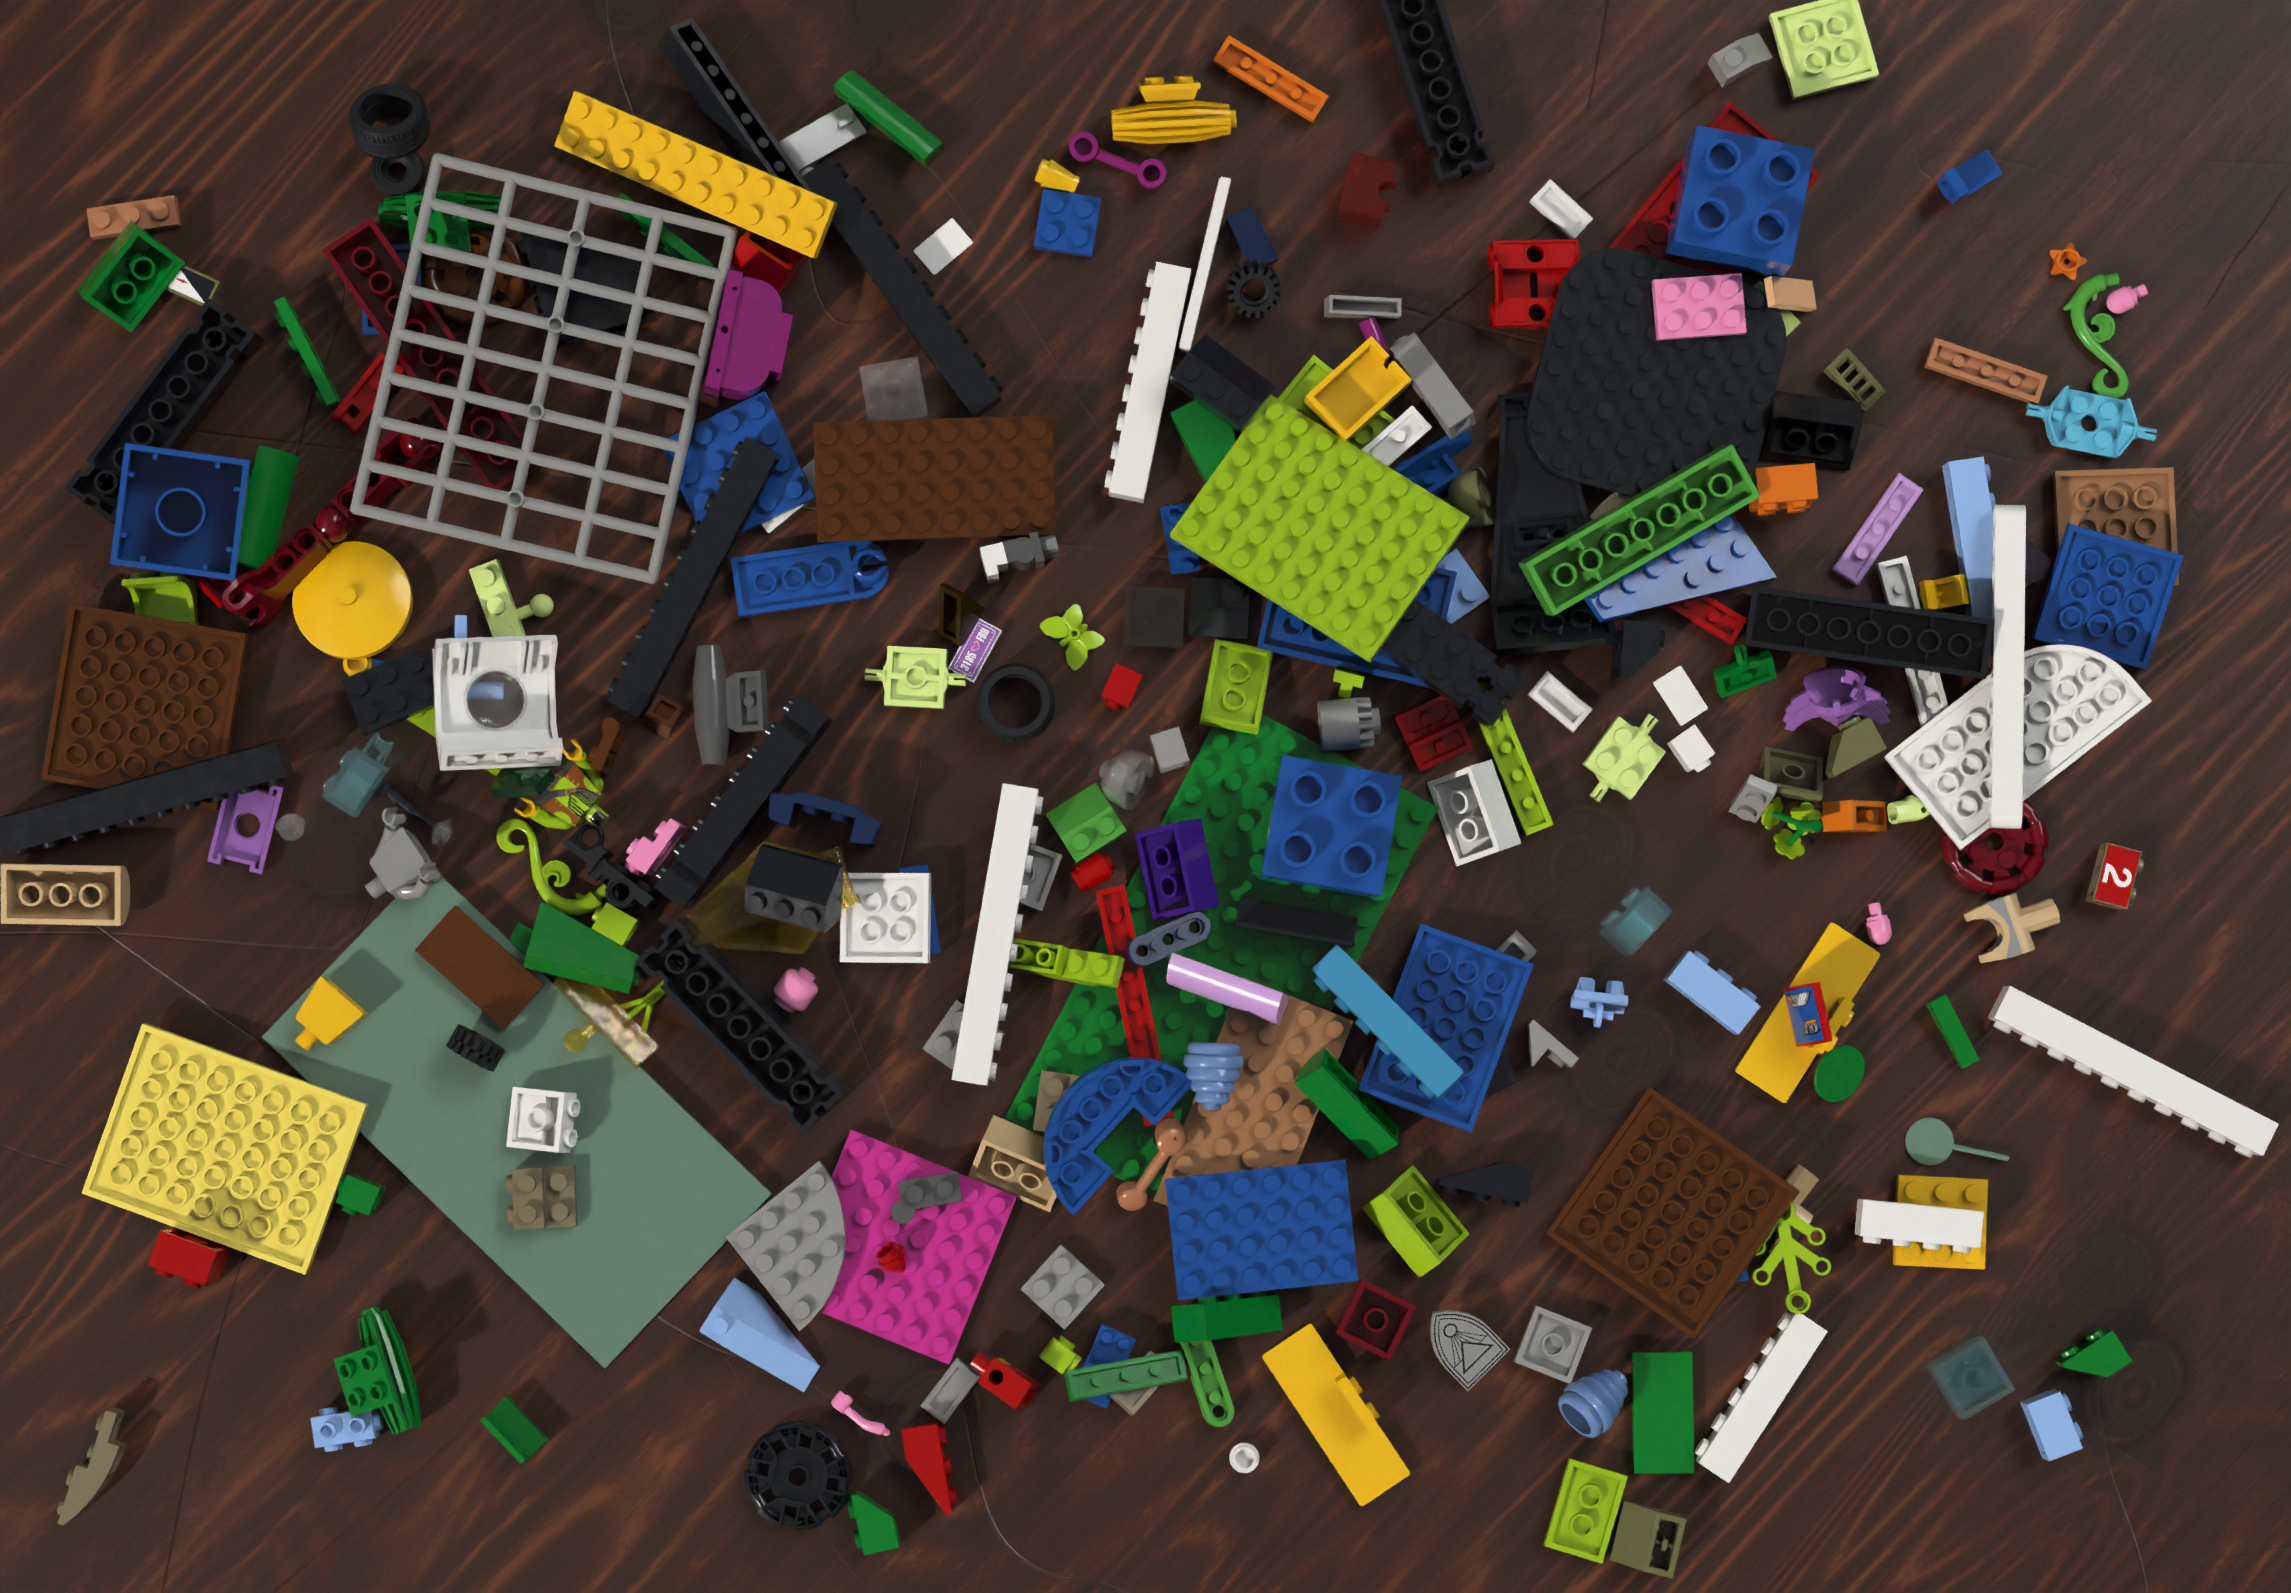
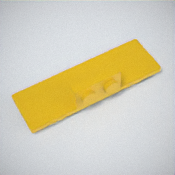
(1841, 967)
(1336, 1414)

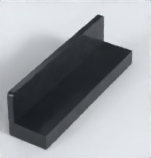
(1296, 922)

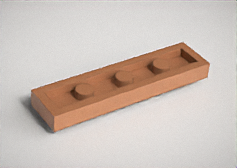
(1985, 371)

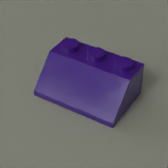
(1177, 869)

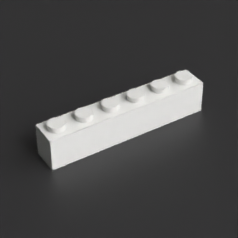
(1760, 1395)

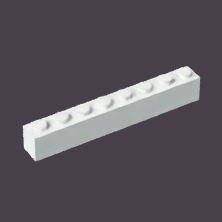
(1149, 382)

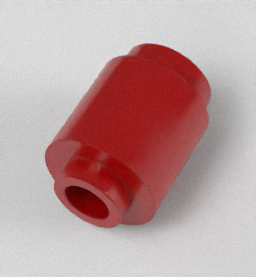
(1093, 871)

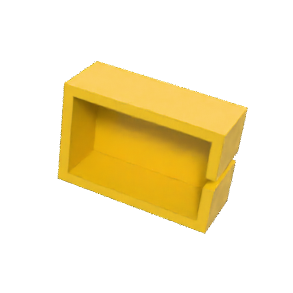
(1357, 390)

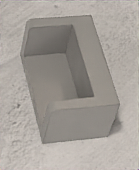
(1169, 750)

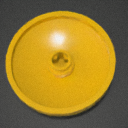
(354, 601)

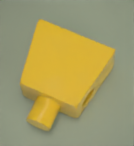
(327, 1015)

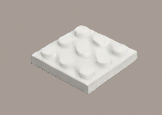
(890, 921)

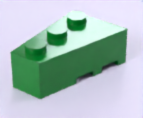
(1227, 1317)

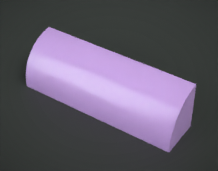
(1226, 989)

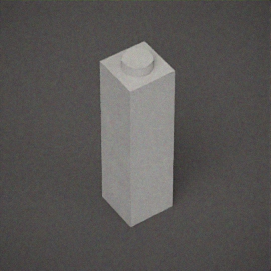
(1433, 385)

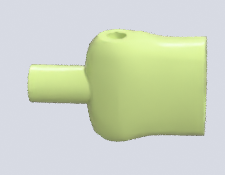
(1906, 810)

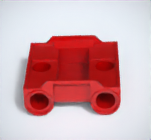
(1512, 279)

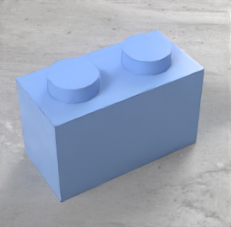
(2052, 1424)

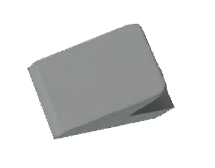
(1541, 1040)

